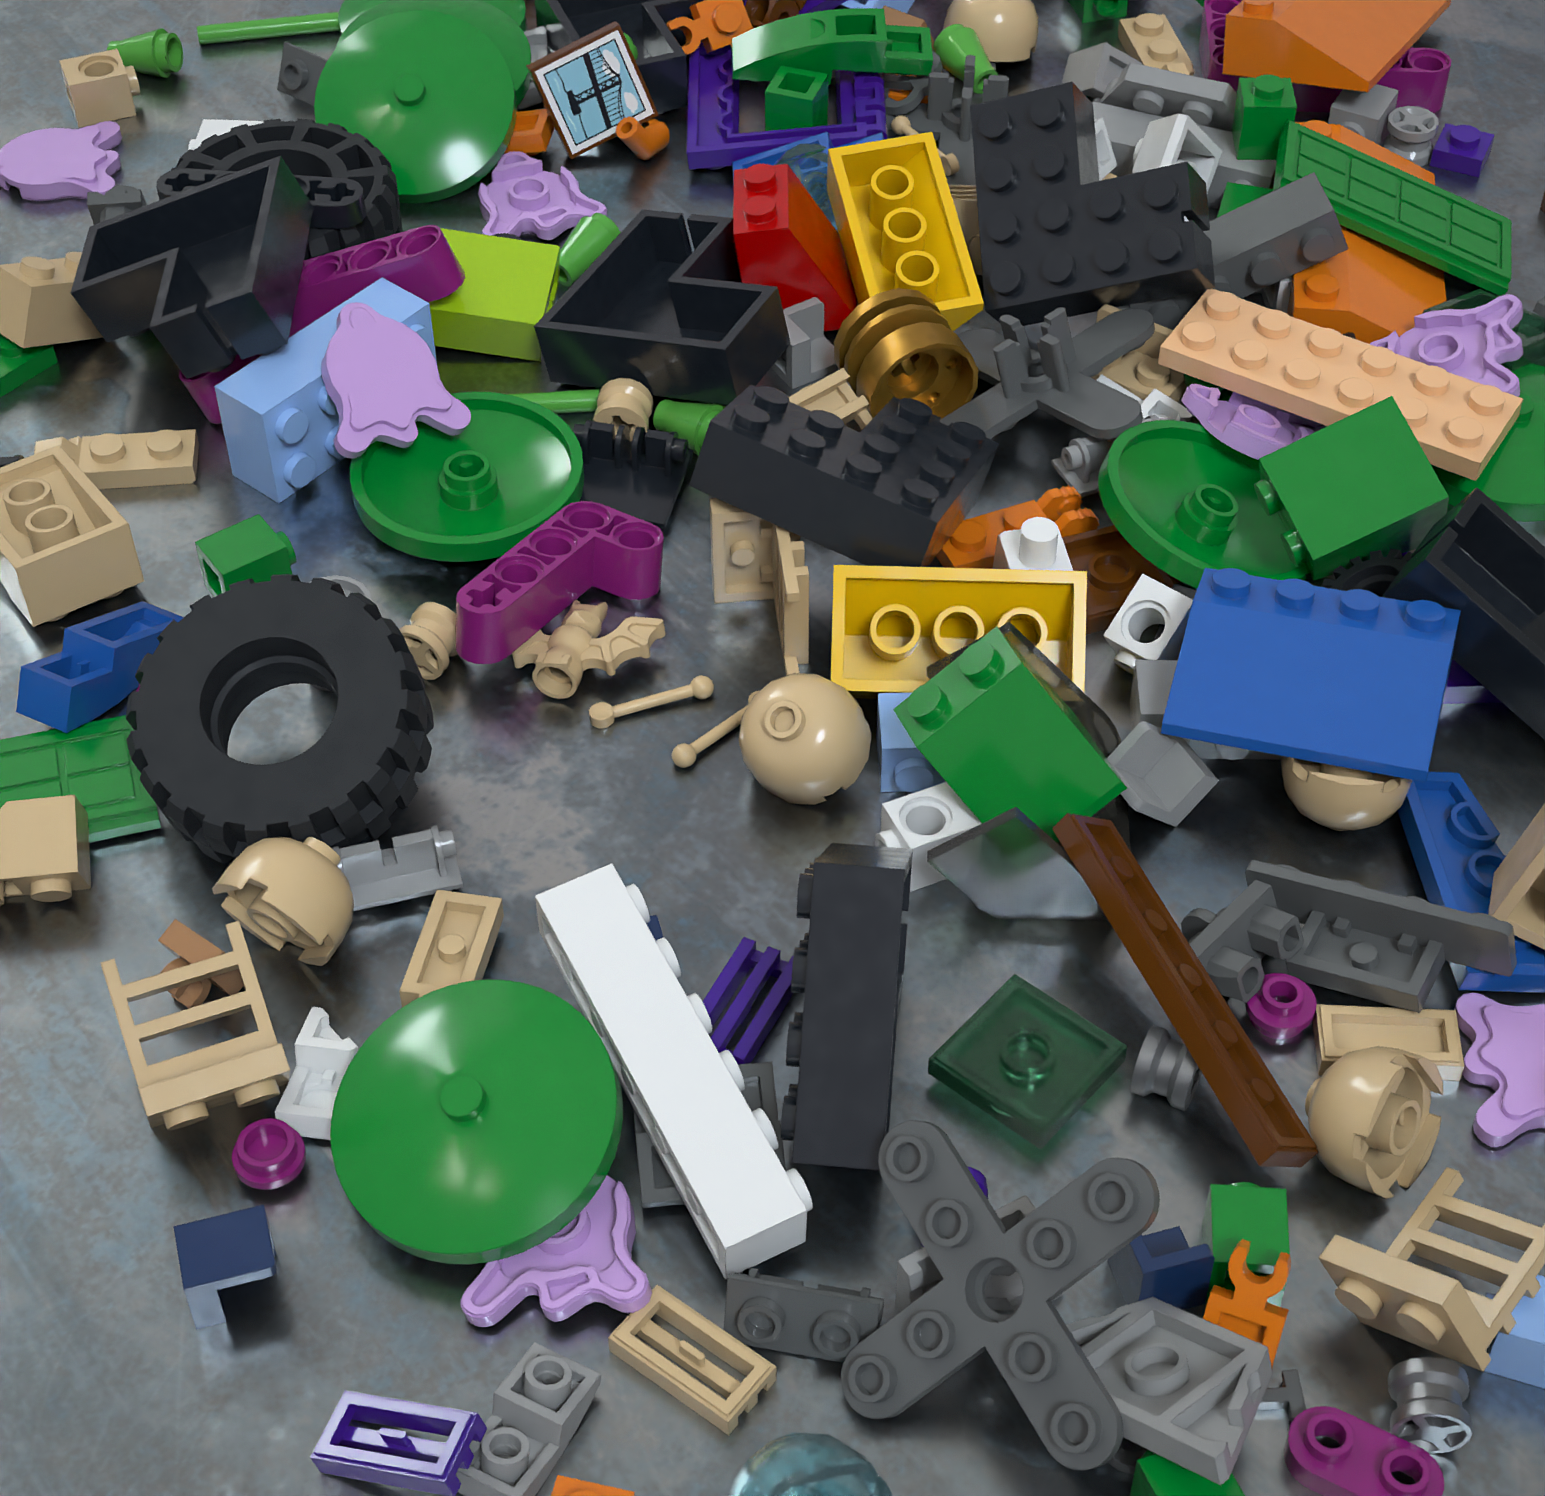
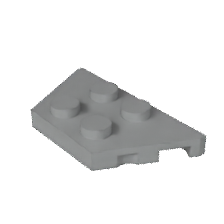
(1171, 93)
(1178, 1382)

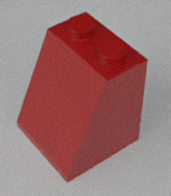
(789, 242)

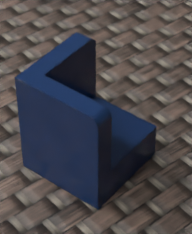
(220, 1255)
(1163, 1268)

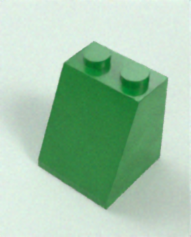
(1352, 490)
(1007, 738)

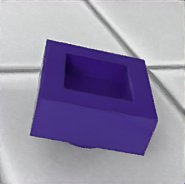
(1462, 149)

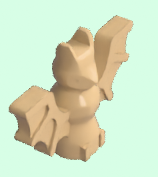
(575, 648)

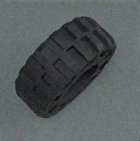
(312, 151)
(248, 645)

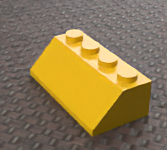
(902, 224)
(903, 619)

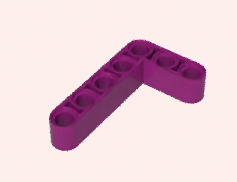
(1418, 75)
(412, 259)

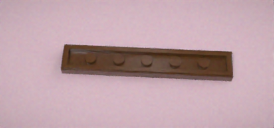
(1186, 993)

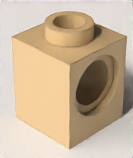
(100, 87)

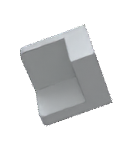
(1095, 68)
(810, 353)
(1161, 774)

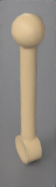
(902, 126)
(603, 714)
(685, 754)

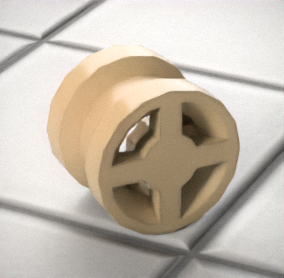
(624, 399)
(431, 638)

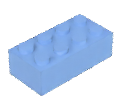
(278, 409)

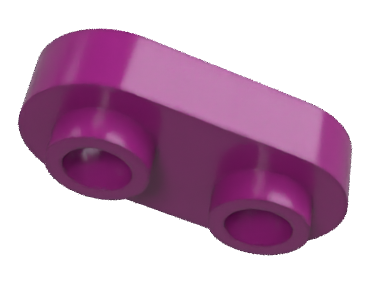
(1361, 1463)

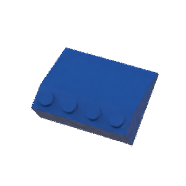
(1313, 673)

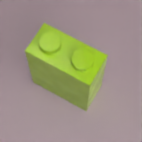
(502, 297)

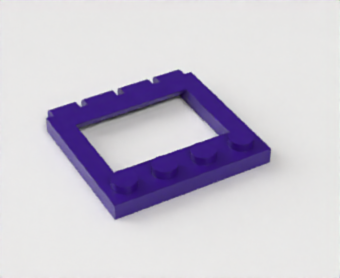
(714, 113)

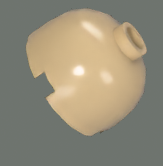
(1003, 26)
(804, 738)
(1341, 795)
(290, 895)
(1375, 1117)

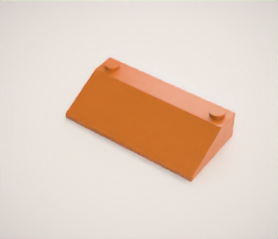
(1324, 40)
(1370, 284)

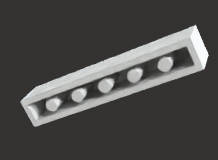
(672, 1071)

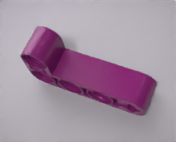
(551, 569)

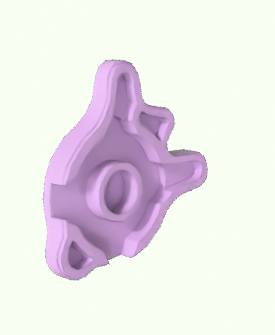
(62, 162)
(532, 200)
(1466, 342)
(384, 383)
(1245, 422)
(1510, 1060)
(570, 1269)

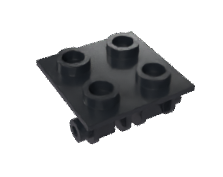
(633, 475)

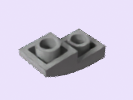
(529, 1424)

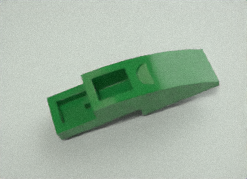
(832, 41)

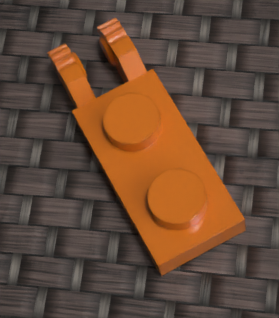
(976, 538)

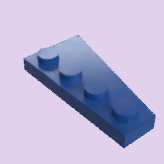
(1457, 864)

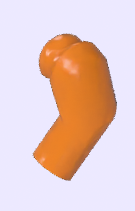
(643, 141)

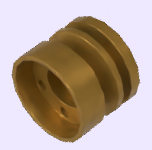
(905, 349)

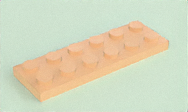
(1334, 376)

